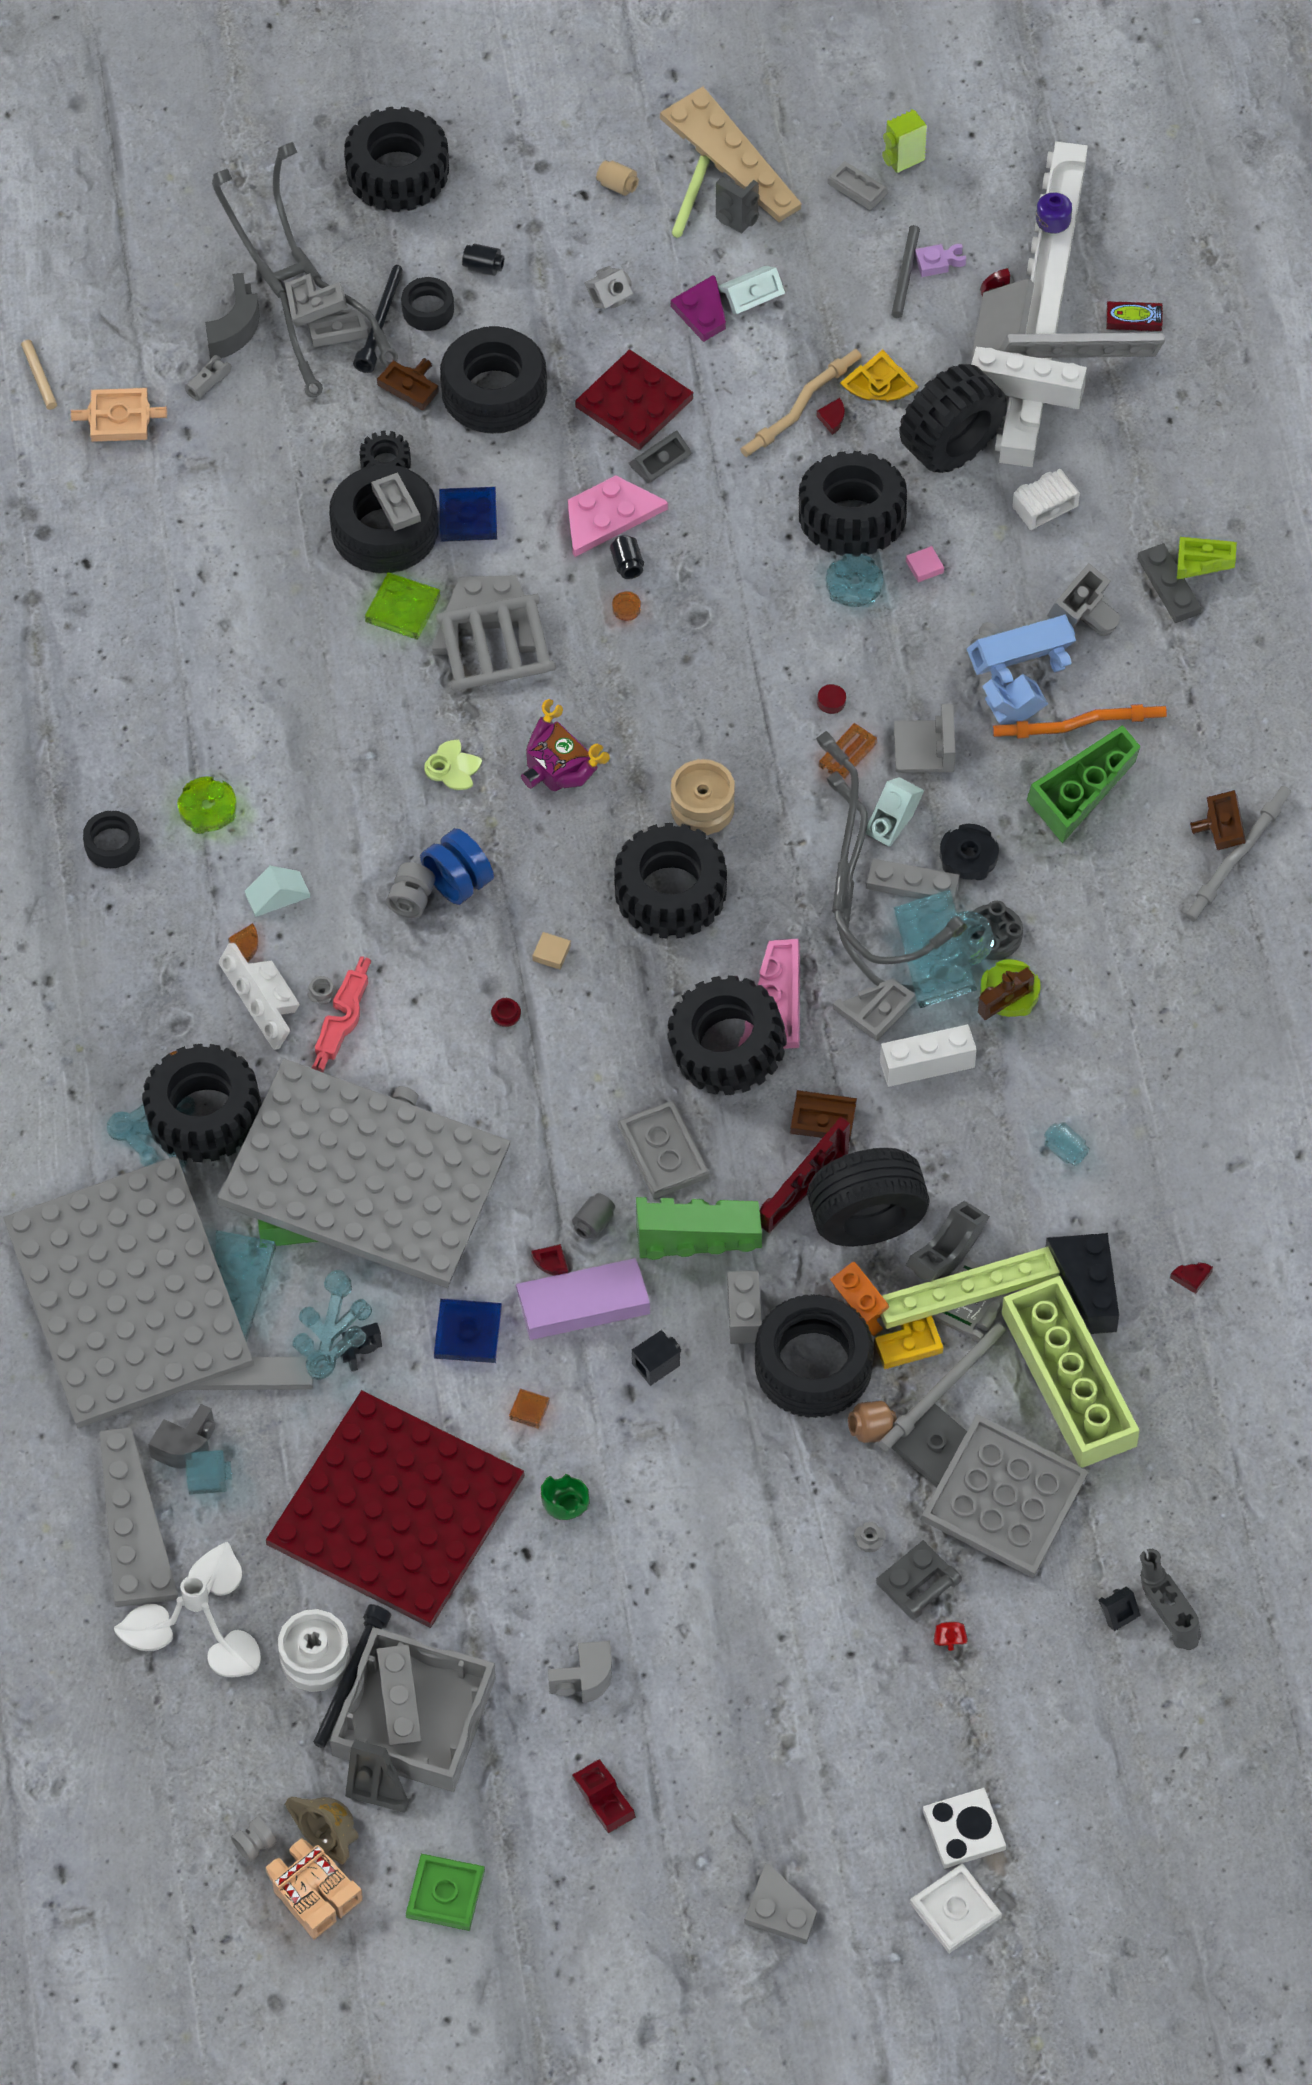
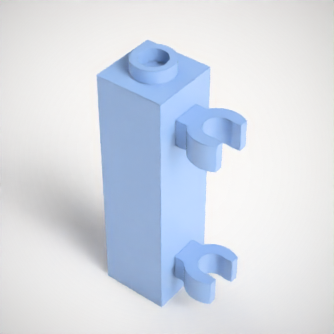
(1023, 644)

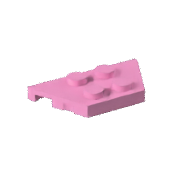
(609, 511)

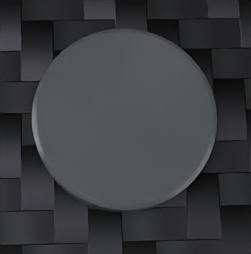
(1005, 926)

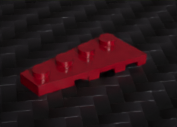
(794, 1189)

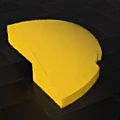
(879, 380)

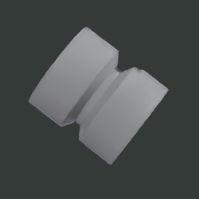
(410, 890)

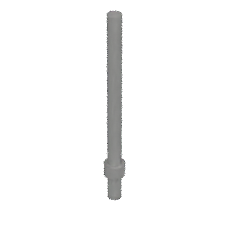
(905, 1424)

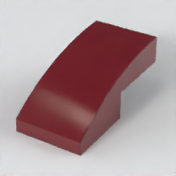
(603, 1796)

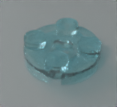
(851, 594)

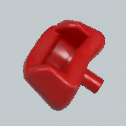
(950, 1634)

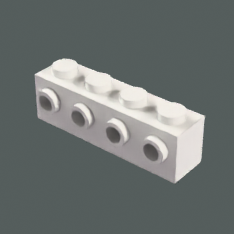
(1033, 377)

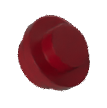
(506, 1012)

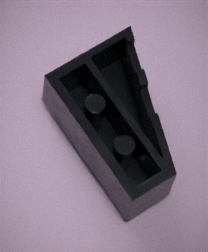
(1089, 1278)

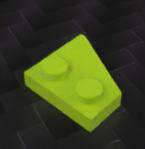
(1204, 556)

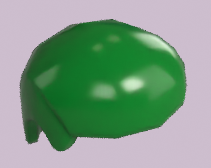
(564, 1497)

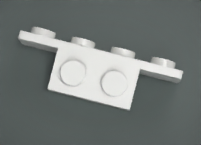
(262, 993)

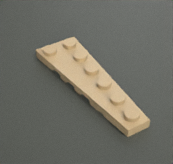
(717, 137)

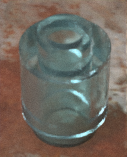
(1066, 1143)

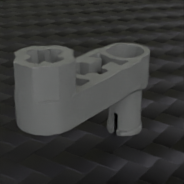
(1179, 1617)

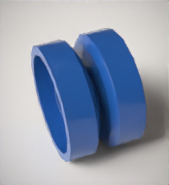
(457, 866)

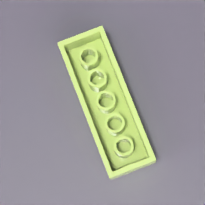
(1070, 1372)

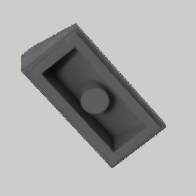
(661, 457)

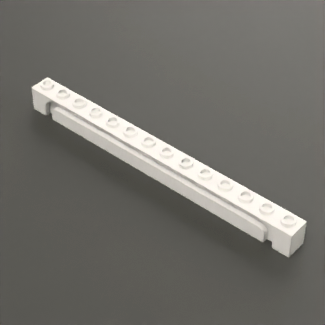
(1048, 274)

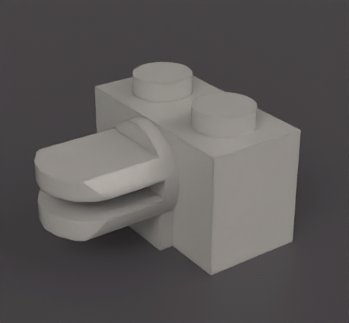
(1084, 602)

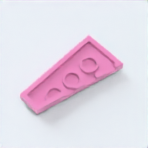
(782, 980)

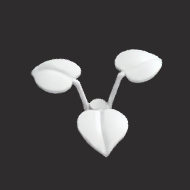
(215, 1572)

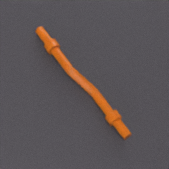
(1136, 713)

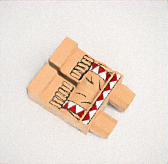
(313, 1888)

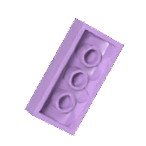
(583, 1299)

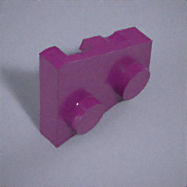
(701, 308)

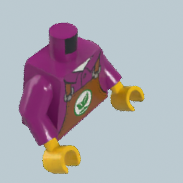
(558, 756)

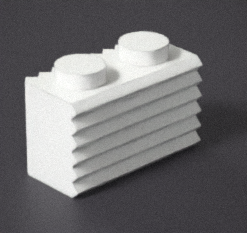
(1045, 499)

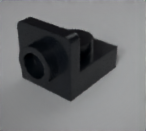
(372, 1342)

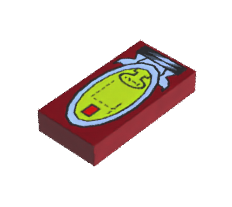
(1134, 316)

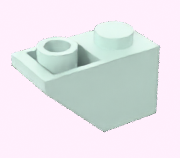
(893, 810)

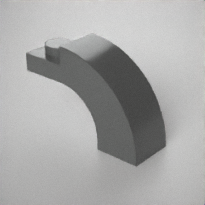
(238, 326)
(950, 1244)

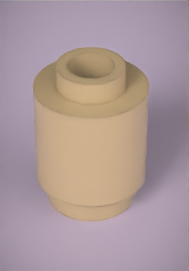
(617, 177)

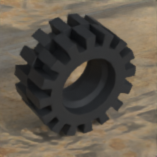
(385, 444)

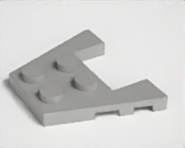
(482, 590)

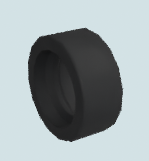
(427, 320)
(111, 820)

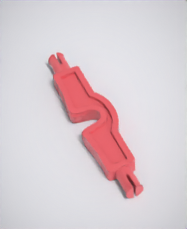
(336, 1027)

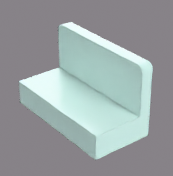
(752, 288)

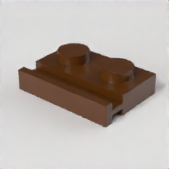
(818, 1112)

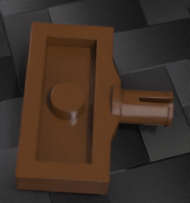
(409, 383)
(1222, 820)
(1012, 988)

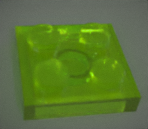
(402, 605)

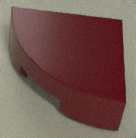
(996, 280)
(832, 415)
(550, 1260)
(1192, 1275)

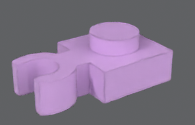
(936, 260)

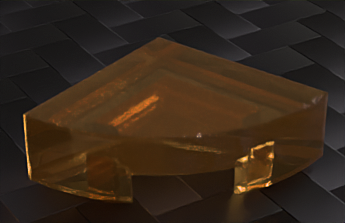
(246, 941)

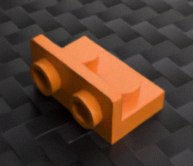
(861, 1295)

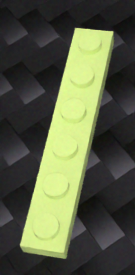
(969, 1287)

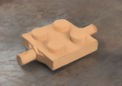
(119, 414)

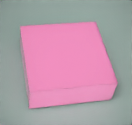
(924, 564)

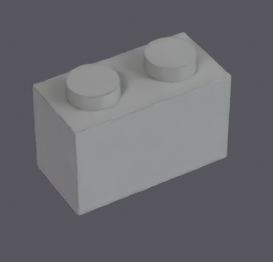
(743, 1306)

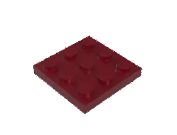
(634, 399)

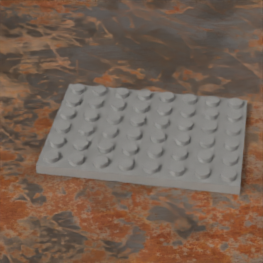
(364, 1173)
(127, 1291)

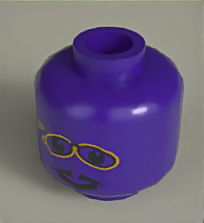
(1054, 212)

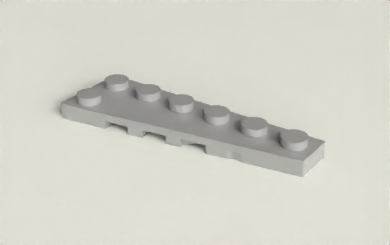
(136, 1545)

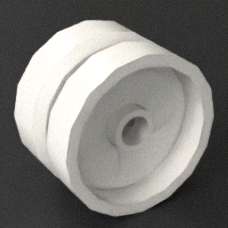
(314, 1650)

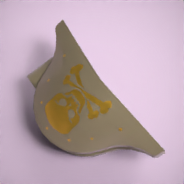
(325, 1824)

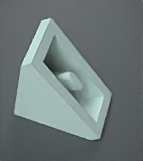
(276, 889)

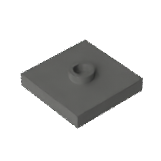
(931, 1444)

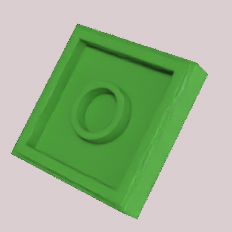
(445, 1892)

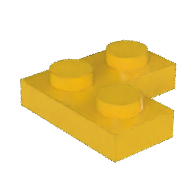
(912, 1343)

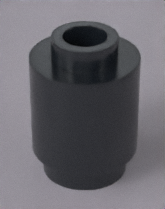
(483, 259)
(627, 556)

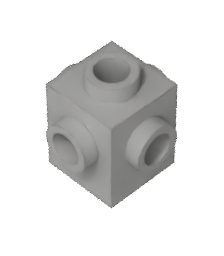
(609, 287)

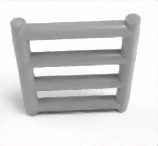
(488, 675)

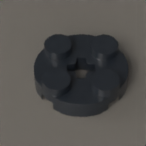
(973, 866)

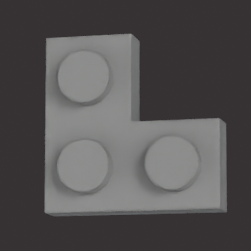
(308, 304)

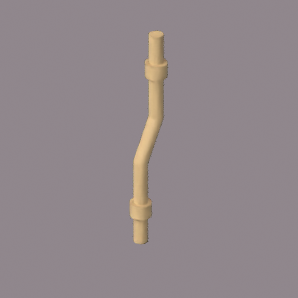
(766, 435)

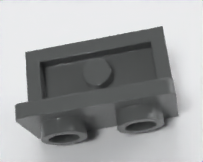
(736, 205)

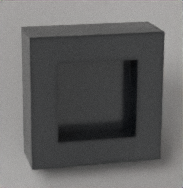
(1119, 1608)

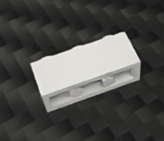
(928, 1055)

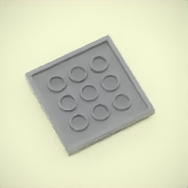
(1004, 1495)

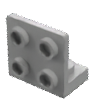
(926, 744)

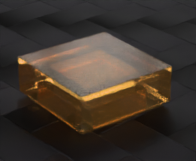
(529, 1408)

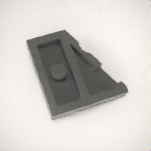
(374, 1778)

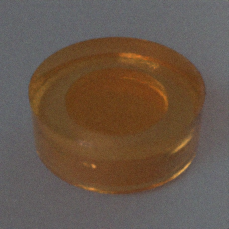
(626, 606)

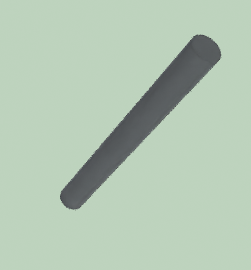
(905, 272)

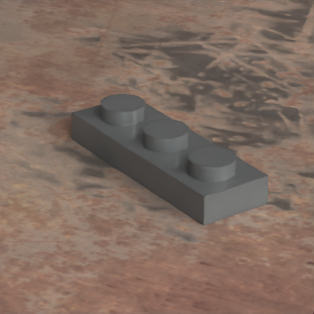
(1172, 591)

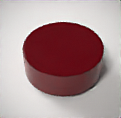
(831, 699)

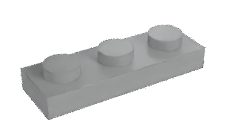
(909, 880)
(399, 1695)

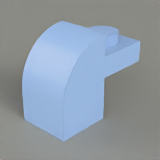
(1015, 701)

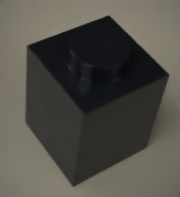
(656, 1357)

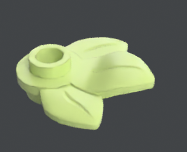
(456, 766)

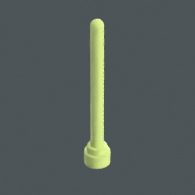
(690, 196)

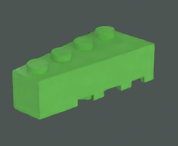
(1078, 785)
(696, 1227)

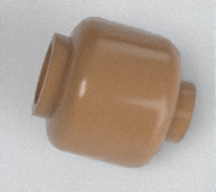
(871, 1421)

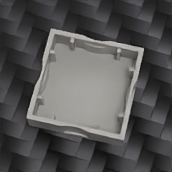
(449, 1701)

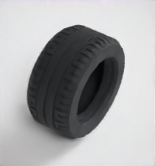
(822, 1316)

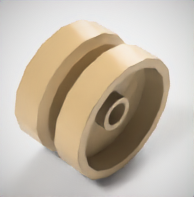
(703, 796)

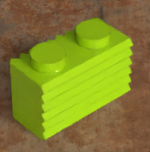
(905, 141)

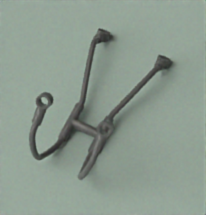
(302, 266)
(844, 884)

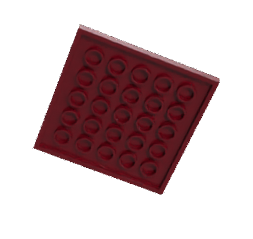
(395, 1508)

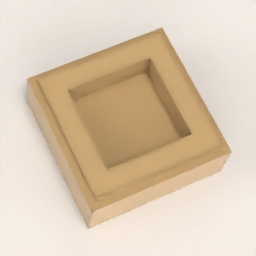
(551, 950)

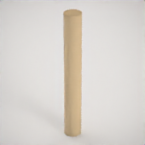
(39, 374)

